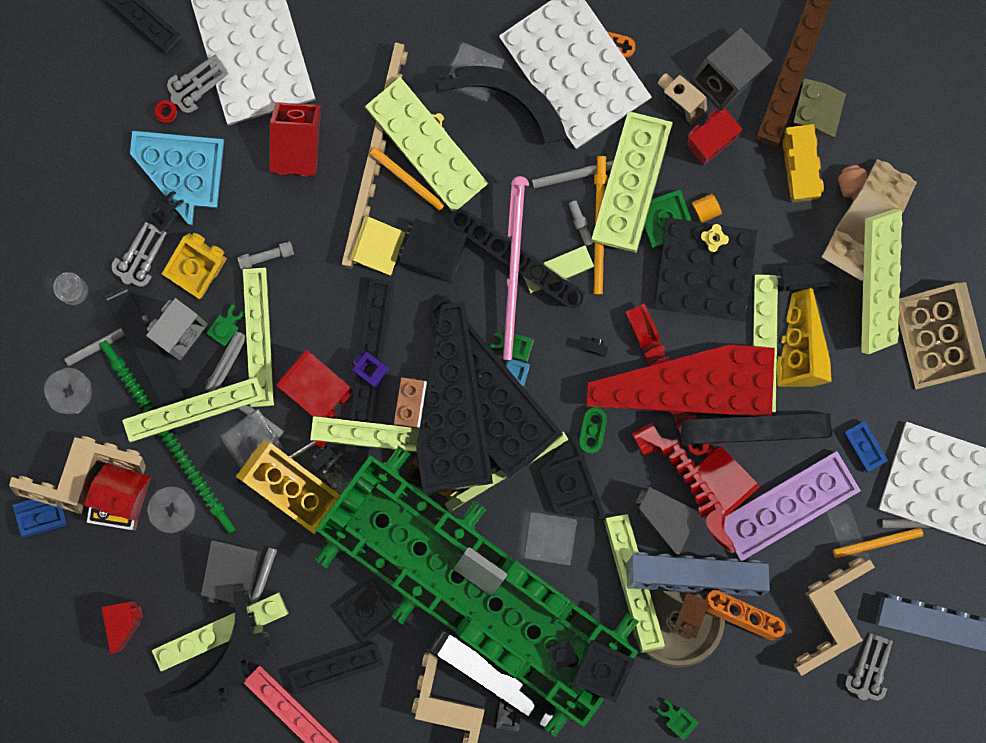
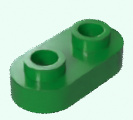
(592, 430)

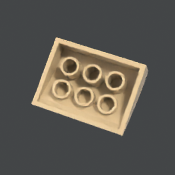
(941, 335)

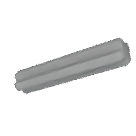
(226, 362)

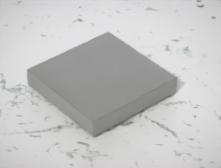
(480, 571)

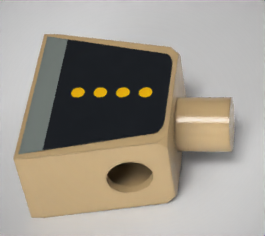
(683, 97)

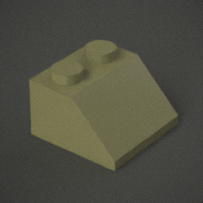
(819, 106)

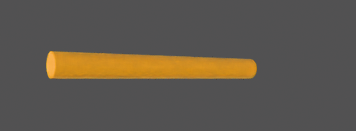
(406, 178)
(877, 543)

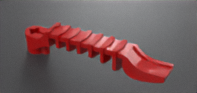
(648, 341)
(650, 440)

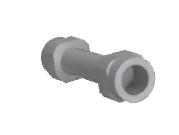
(246, 261)

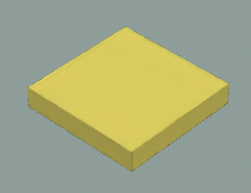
(377, 246)

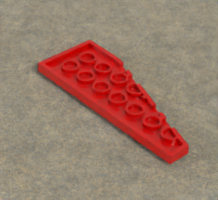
(710, 382)

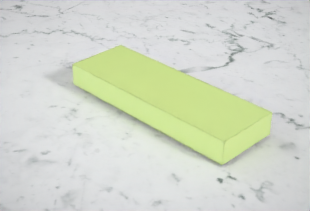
(566, 265)

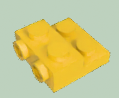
(194, 264)

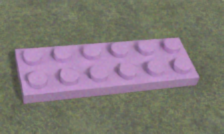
(790, 505)

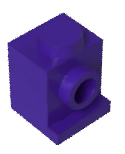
(376, 376)

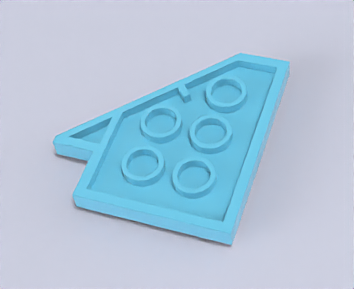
(181, 165)

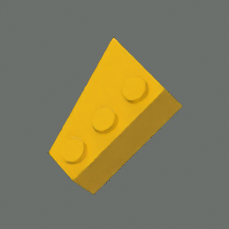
(802, 163)

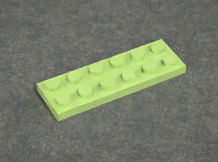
(426, 145)
(632, 182)
(881, 281)

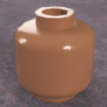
(852, 181)

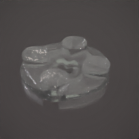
(63, 379)
(163, 499)

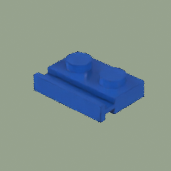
(37, 517)

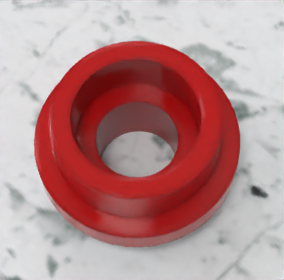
(162, 105)

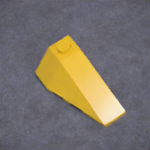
(805, 352)

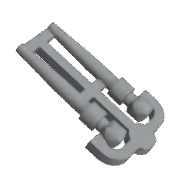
(177, 98)
(127, 277)
(863, 693)

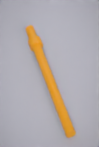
(600, 180)

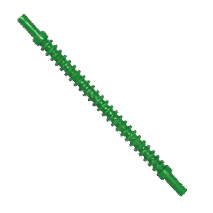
(216, 508)

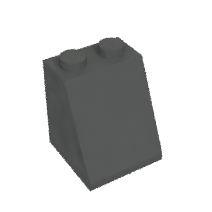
(731, 69)
(667, 518)
(228, 567)

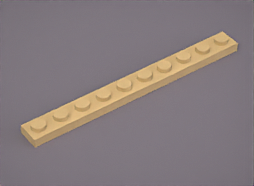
(372, 166)

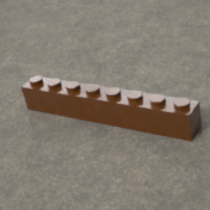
(792, 72)

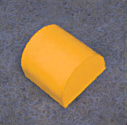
(706, 208)

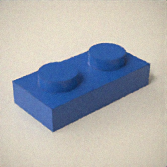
(865, 446)

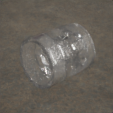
(70, 288)

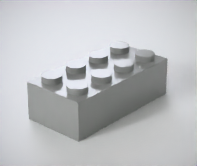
(176, 328)

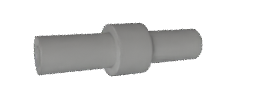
(580, 223)

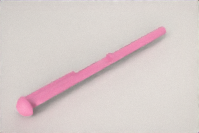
(514, 230)

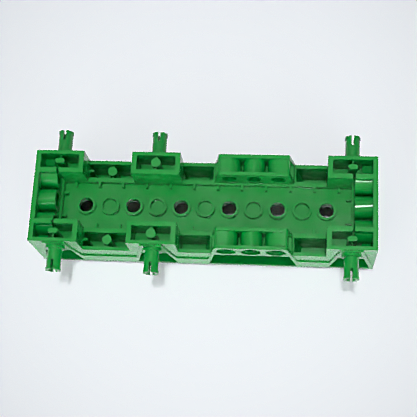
(464, 606)

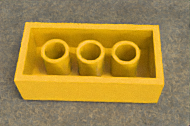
(288, 485)

